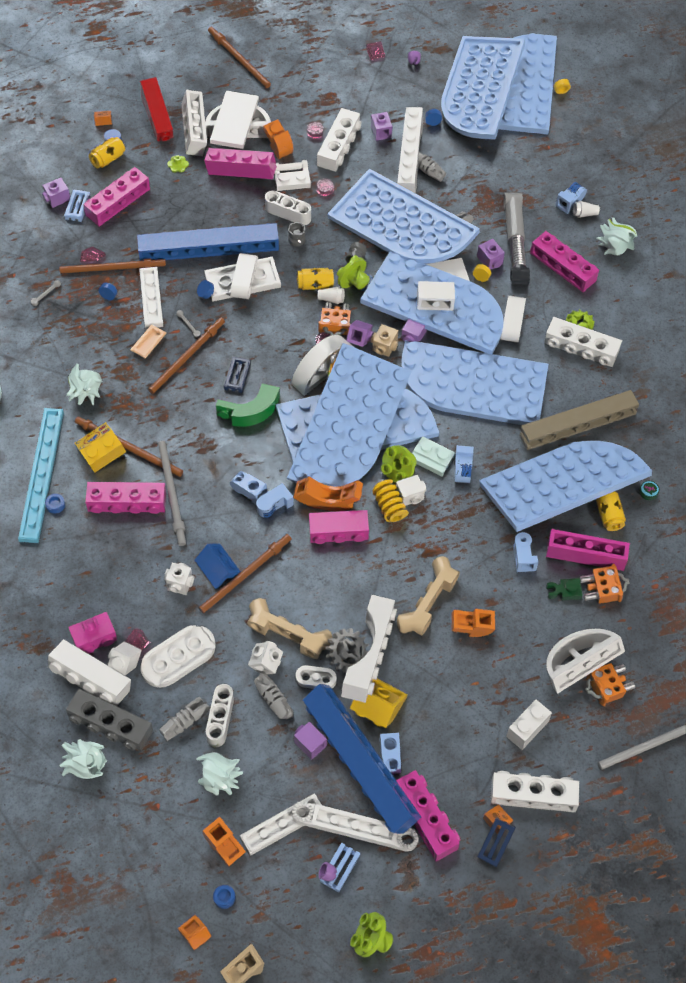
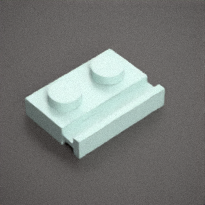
(433, 456)

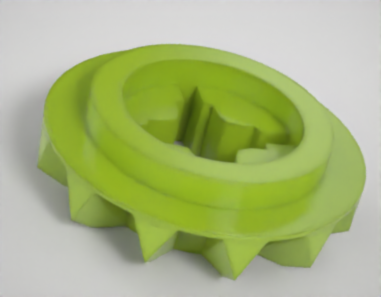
(587, 319)

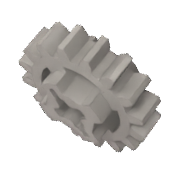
(340, 645)

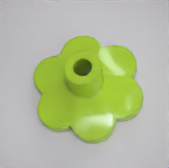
(178, 163)

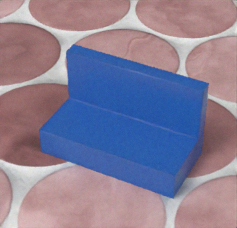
(216, 564)

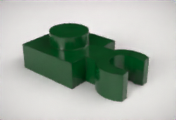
(568, 589)

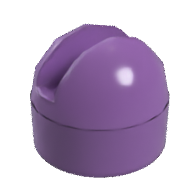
(414, 57)
(327, 872)

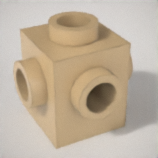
(385, 340)

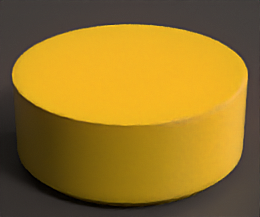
(562, 86)
(481, 273)

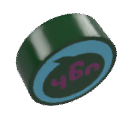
(649, 490)

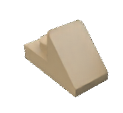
(243, 966)

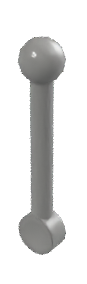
(34, 301)
(197, 334)

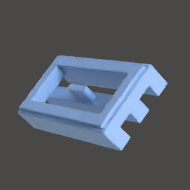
(75, 215)
(349, 851)

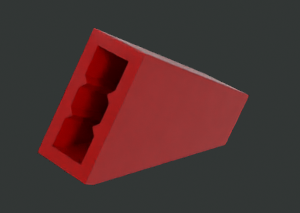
(156, 109)

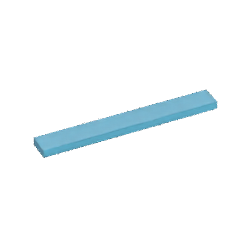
(41, 475)

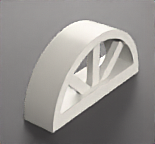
(256, 128)
(316, 363)
(605, 647)

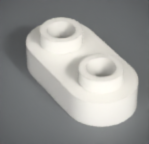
(316, 676)

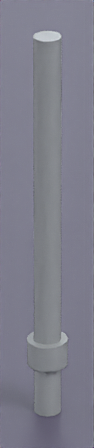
(178, 525)
(642, 747)

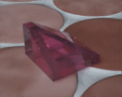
(375, 50)
(91, 254)
(137, 639)

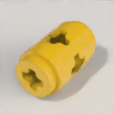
(99, 155)
(306, 278)
(612, 516)

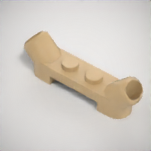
(420, 619)
(262, 620)

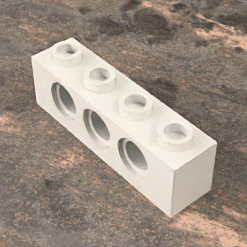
(194, 123)
(339, 139)
(582, 341)
(502, 795)

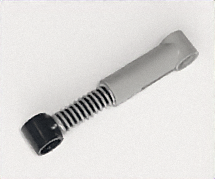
(515, 230)

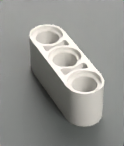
(287, 207)
(244, 276)
(513, 318)
(219, 724)

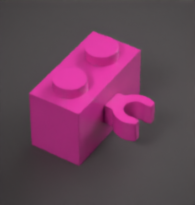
(93, 633)

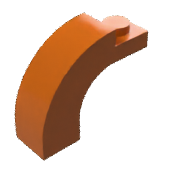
(327, 497)

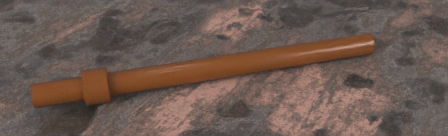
(220, 39)
(147, 263)
(210, 332)
(273, 549)

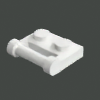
(292, 180)

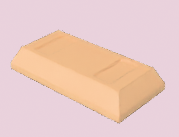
(148, 341)

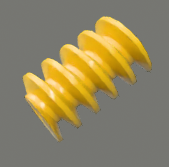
(389, 501)

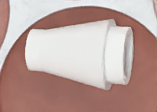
(585, 209)
(333, 295)

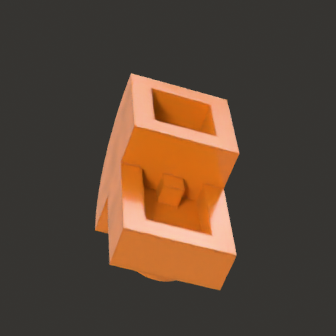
(280, 139)
(476, 623)
(223, 841)

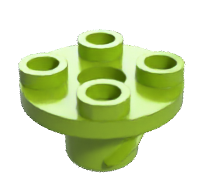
(353, 274)
(398, 463)
(371, 935)

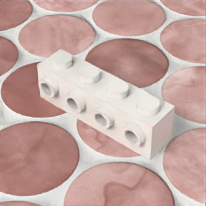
(88, 673)

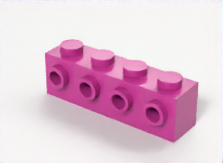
(240, 163)
(116, 196)
(564, 261)
(125, 497)
(587, 549)
(434, 824)

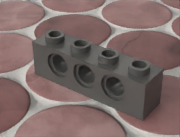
(85, 702)

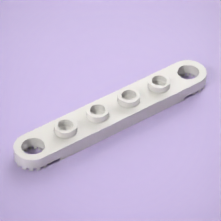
(352, 826)

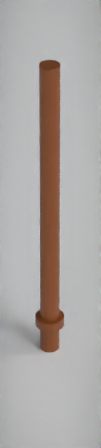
(88, 425)

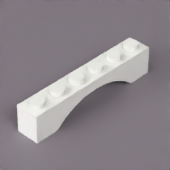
(410, 148)
(359, 676)

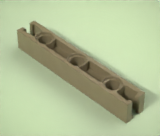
(578, 420)

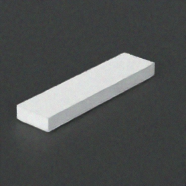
(151, 297)
(275, 828)

